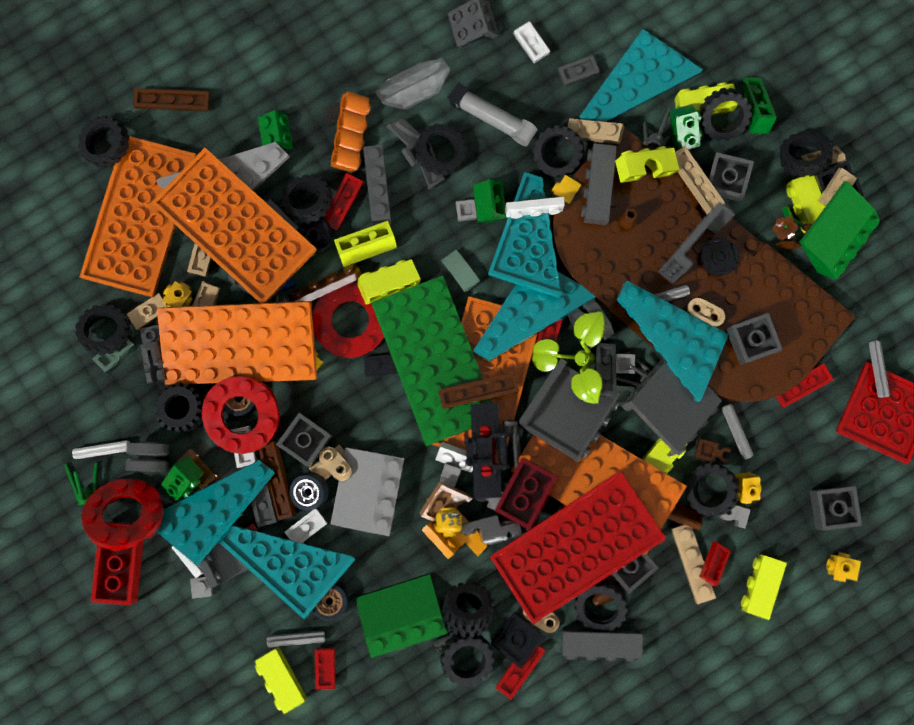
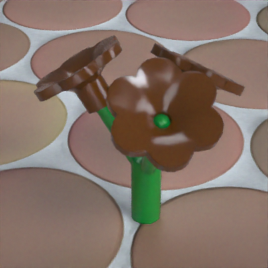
(786, 228)

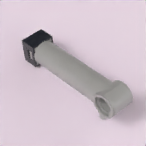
(520, 130)

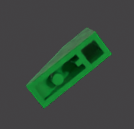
(761, 107)

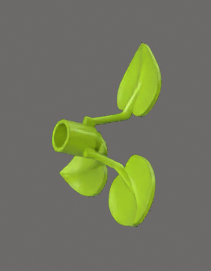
(589, 382)

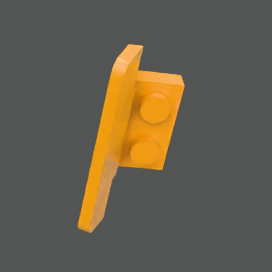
(450, 545)

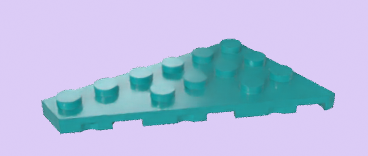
(640, 75)
(526, 246)
(528, 313)
(681, 338)
(204, 517)
(289, 568)

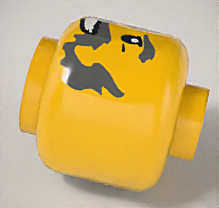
(448, 521)

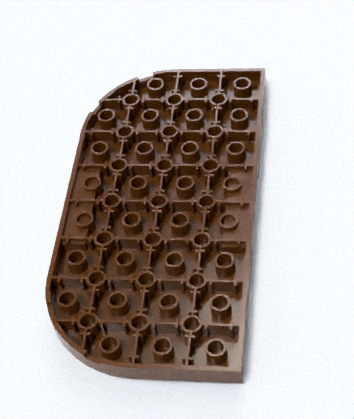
(761, 283)

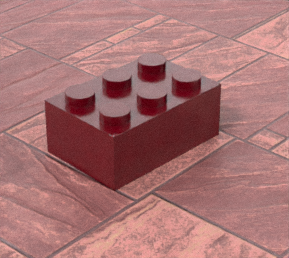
(526, 493)

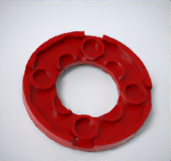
(330, 339)
(267, 412)
(126, 537)

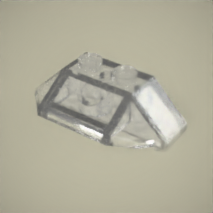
(414, 84)

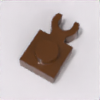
(709, 451)

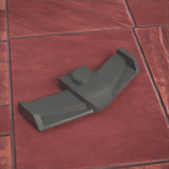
(409, 136)

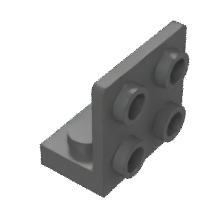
(472, 22)
(220, 566)

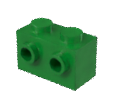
(685, 127)
(489, 201)
(182, 479)

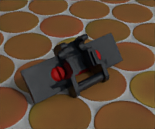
(481, 450)

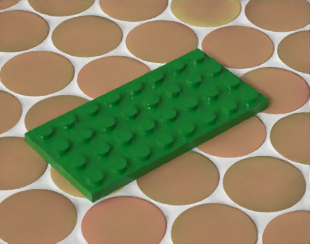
(429, 355)

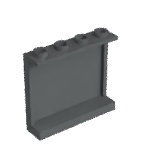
(713, 221)
(671, 407)
(565, 419)

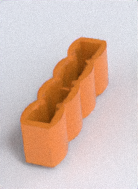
(350, 132)

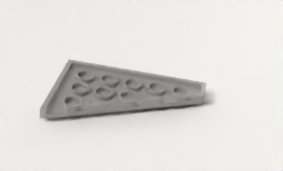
(249, 166)

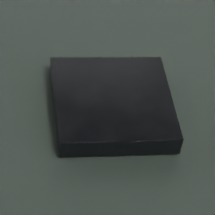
(517, 640)

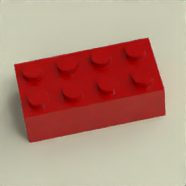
(117, 573)

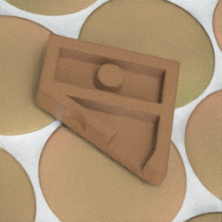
(443, 497)

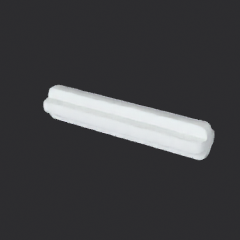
(98, 450)

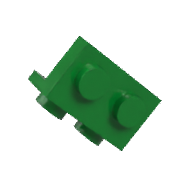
(275, 128)

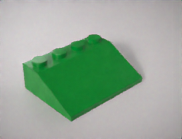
(839, 231)
(401, 616)

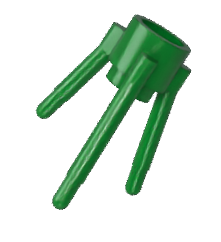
(82, 494)

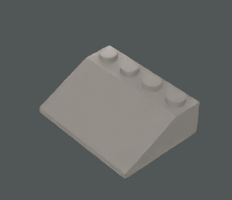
(370, 494)

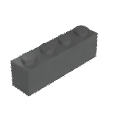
(377, 184)
(600, 184)
(606, 644)

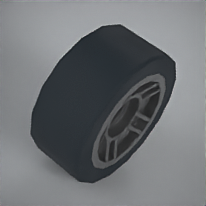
(300, 488)

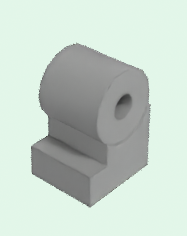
(450, 475)
(738, 514)

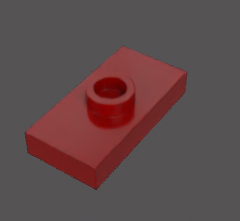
(715, 564)
(325, 668)

